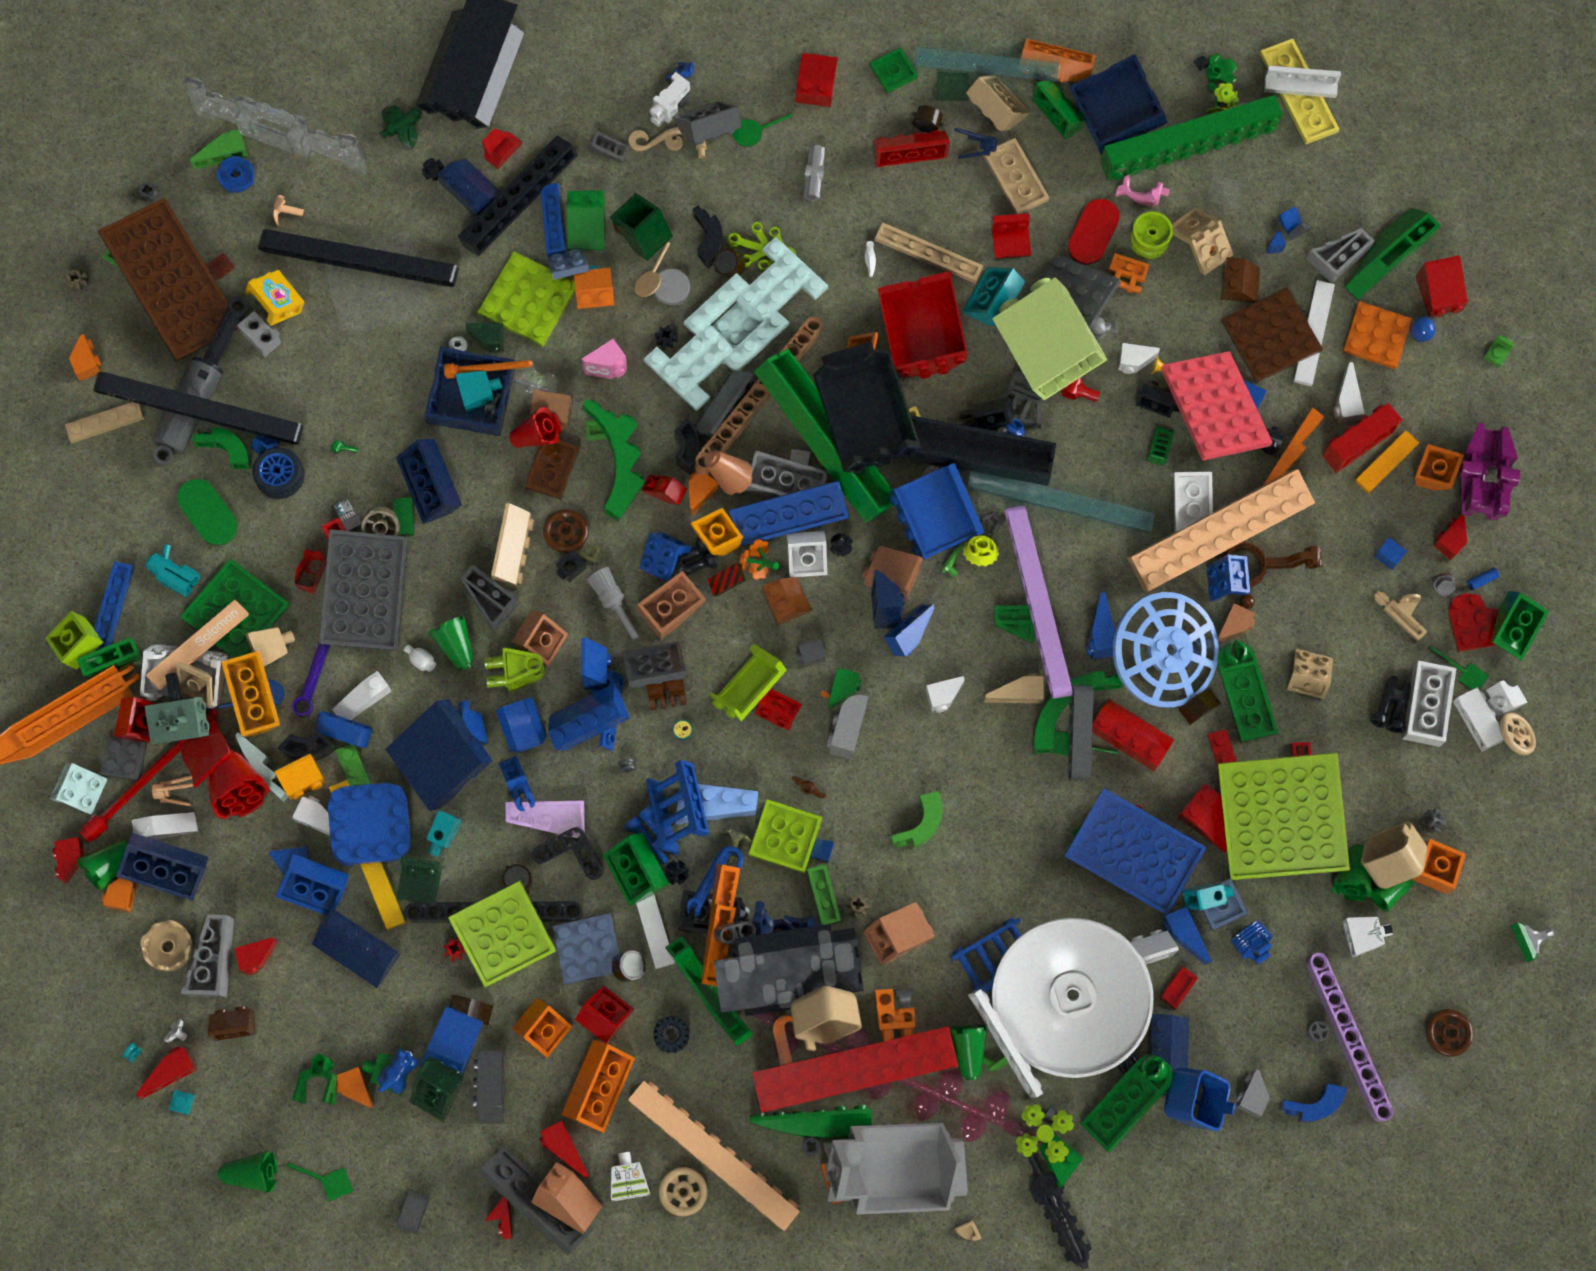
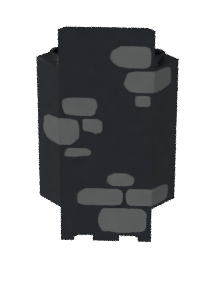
(784, 965)

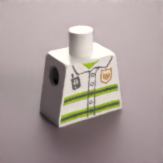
(627, 1179)

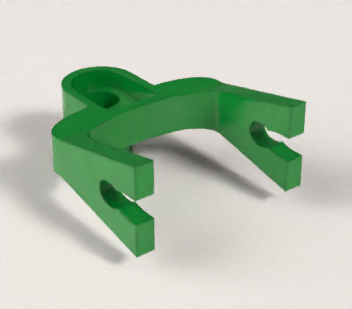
(320, 1067)

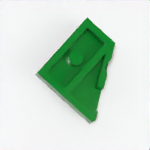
(1063, 1169)

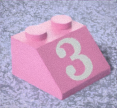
(605, 361)

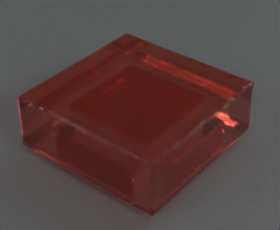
(221, 266)

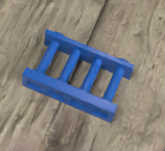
(693, 806)
(960, 953)

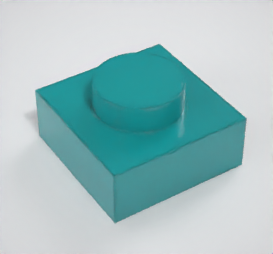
(181, 1102)

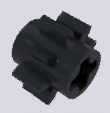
(432, 168)
(668, 333)
(841, 544)
(676, 872)
(1128, 1063)

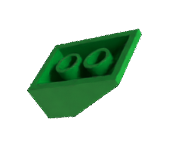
(586, 220)
(1517, 623)

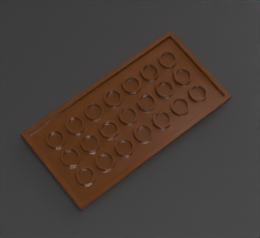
(167, 277)

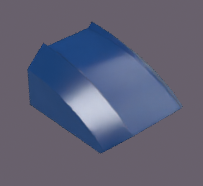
(521, 725)

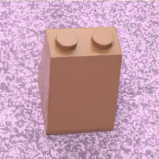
(897, 566)
(899, 933)

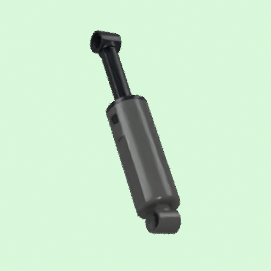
(198, 380)

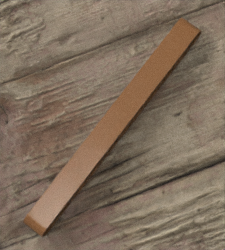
(754, 402)

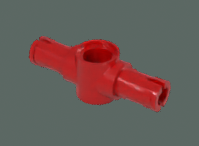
(1078, 389)

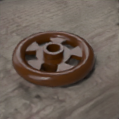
(561, 516)
(1462, 1022)

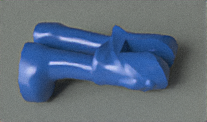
(637, 827)

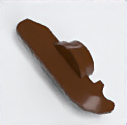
(808, 787)

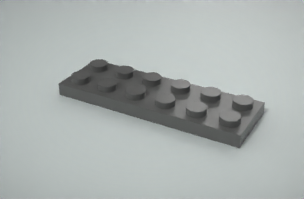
(519, 1187)

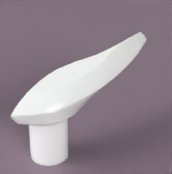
(870, 258)

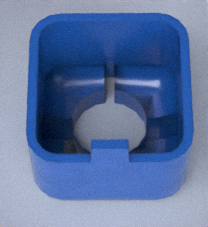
(1213, 1103)

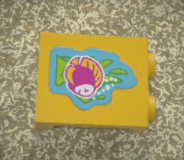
(276, 296)

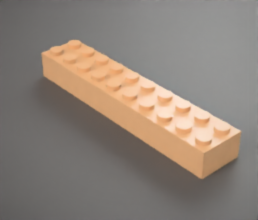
(1220, 530)

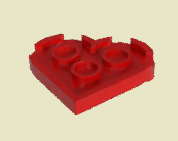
(1471, 622)

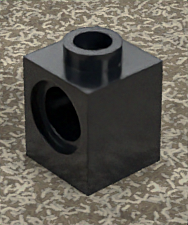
(574, 559)

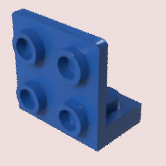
(661, 554)
(1228, 576)

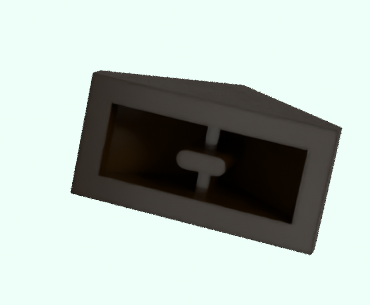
(1199, 706)

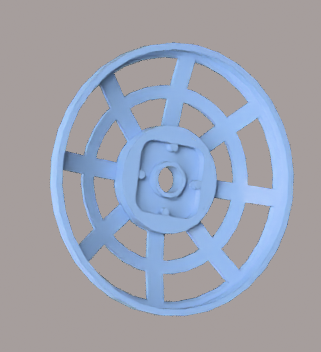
(1158, 652)

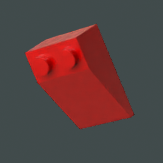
(816, 79)
(1206, 816)

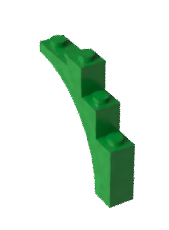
(625, 456)

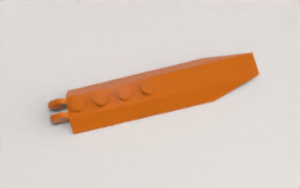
(66, 714)

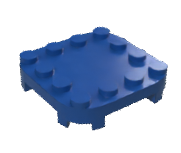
(369, 824)

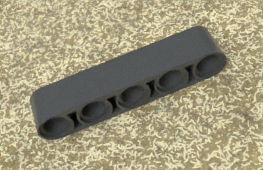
(1080, 733)

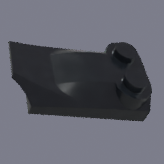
(689, 923)

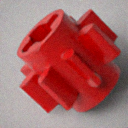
(452, 944)

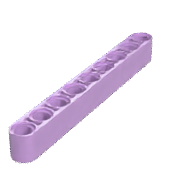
(1357, 1043)

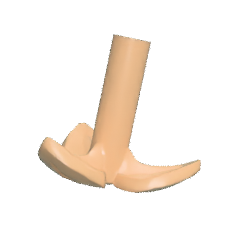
(280, 207)

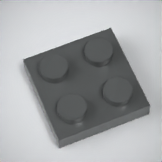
(123, 758)

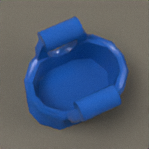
(1251, 937)

